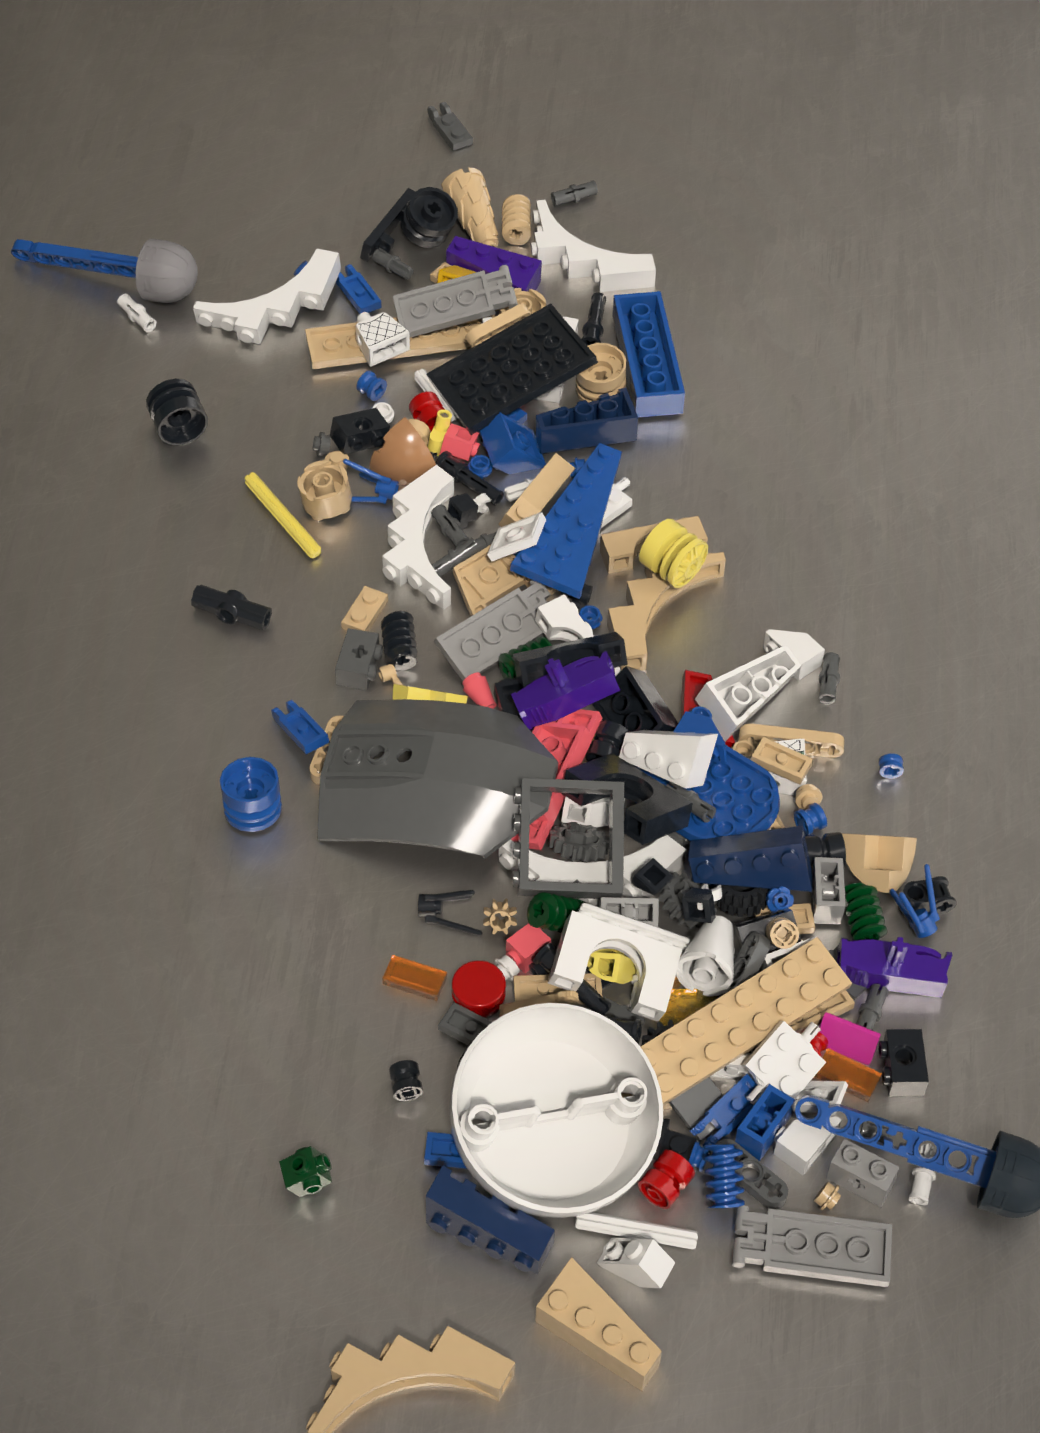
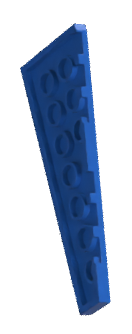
(572, 527)

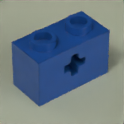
(764, 1121)

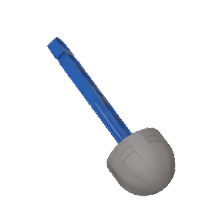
(162, 269)

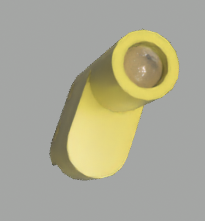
(437, 435)

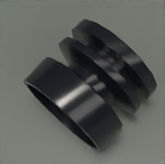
(176, 412)

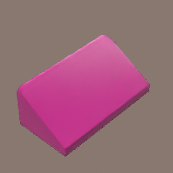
(849, 1038)

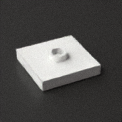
(516, 536)

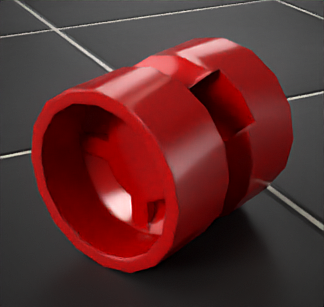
(425, 408)
(666, 1180)

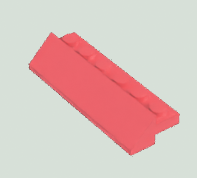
(568, 743)

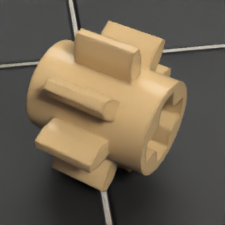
(494, 921)

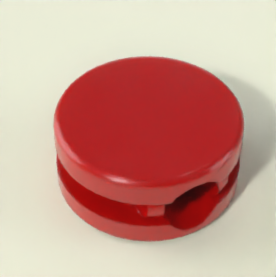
(479, 987)

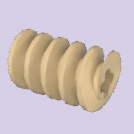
(516, 219)

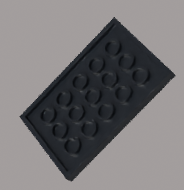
(511, 368)

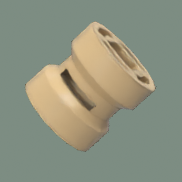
(777, 931)

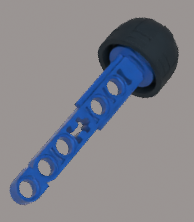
(1005, 1173)

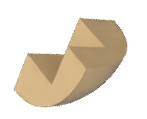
(880, 859)

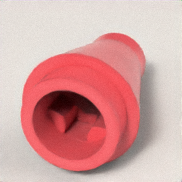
(478, 690)

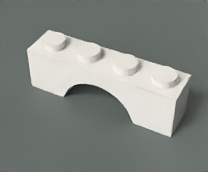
(562, 621)

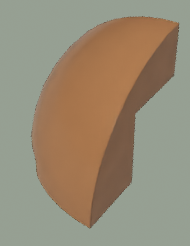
(402, 455)

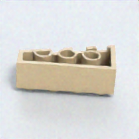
(595, 1325)

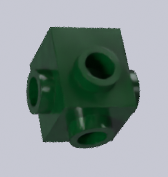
(306, 1171)

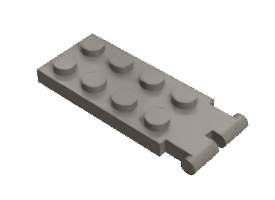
(455, 301)
(494, 630)
(814, 1246)

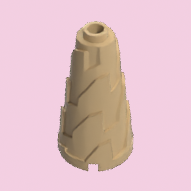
(473, 205)

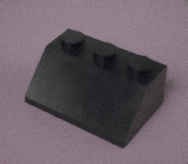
(636, 704)

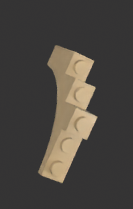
(645, 600)
(451, 1361)

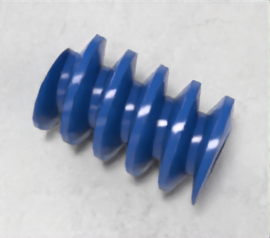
(724, 1176)

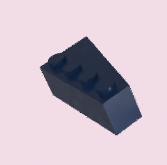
(587, 424)
(754, 860)
(487, 1223)

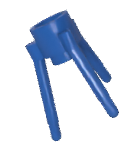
(384, 486)
(920, 920)

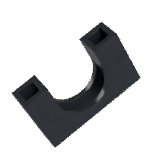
(658, 807)

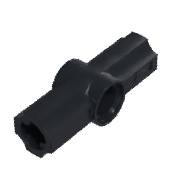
(231, 607)

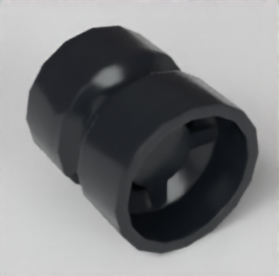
(607, 740)
(830, 846)

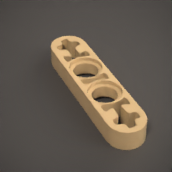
(822, 743)

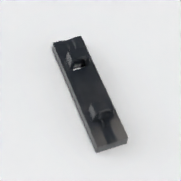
(380, 235)

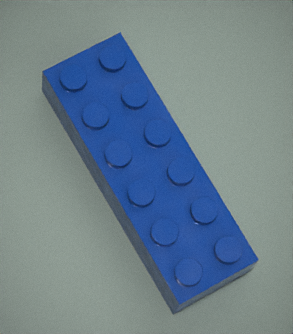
(649, 354)

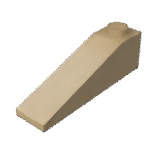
(539, 490)

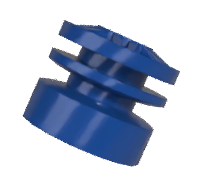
(251, 794)

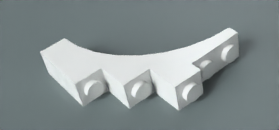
(609, 269)
(280, 307)
(406, 535)
(545, 869)

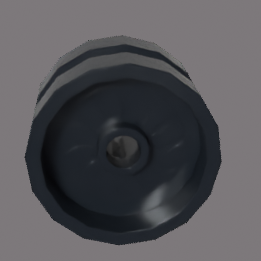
(429, 217)

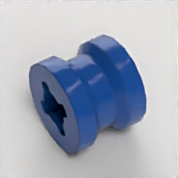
(371, 385)
(811, 818)

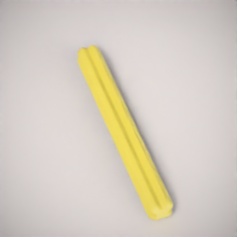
(283, 515)

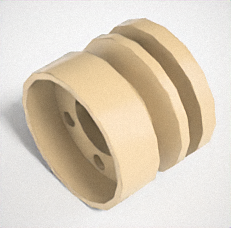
(603, 377)

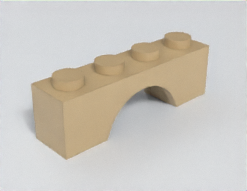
(623, 547)

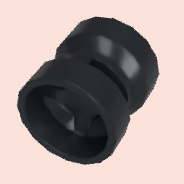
(405, 1080)

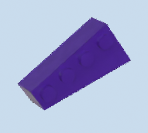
(481, 257)

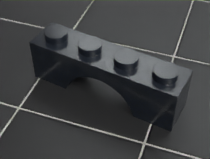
(531, 664)

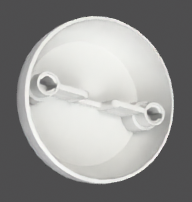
(554, 1110)

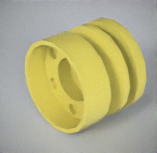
(673, 553)

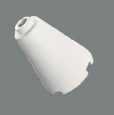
(709, 959)

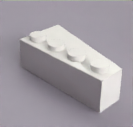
(747, 689)

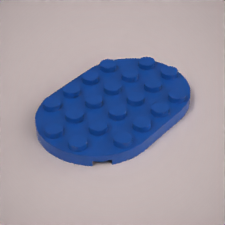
(741, 793)

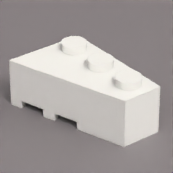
(670, 755)

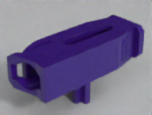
(566, 689)
(895, 966)

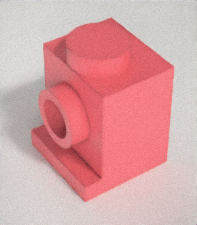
(460, 442)

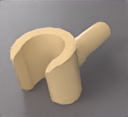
(388, 673)

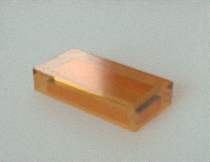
(414, 978)
(860, 1078)

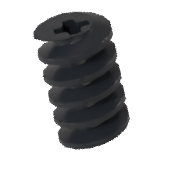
(399, 640)

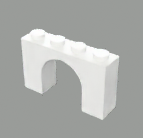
(653, 959)

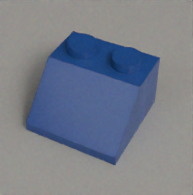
(511, 446)

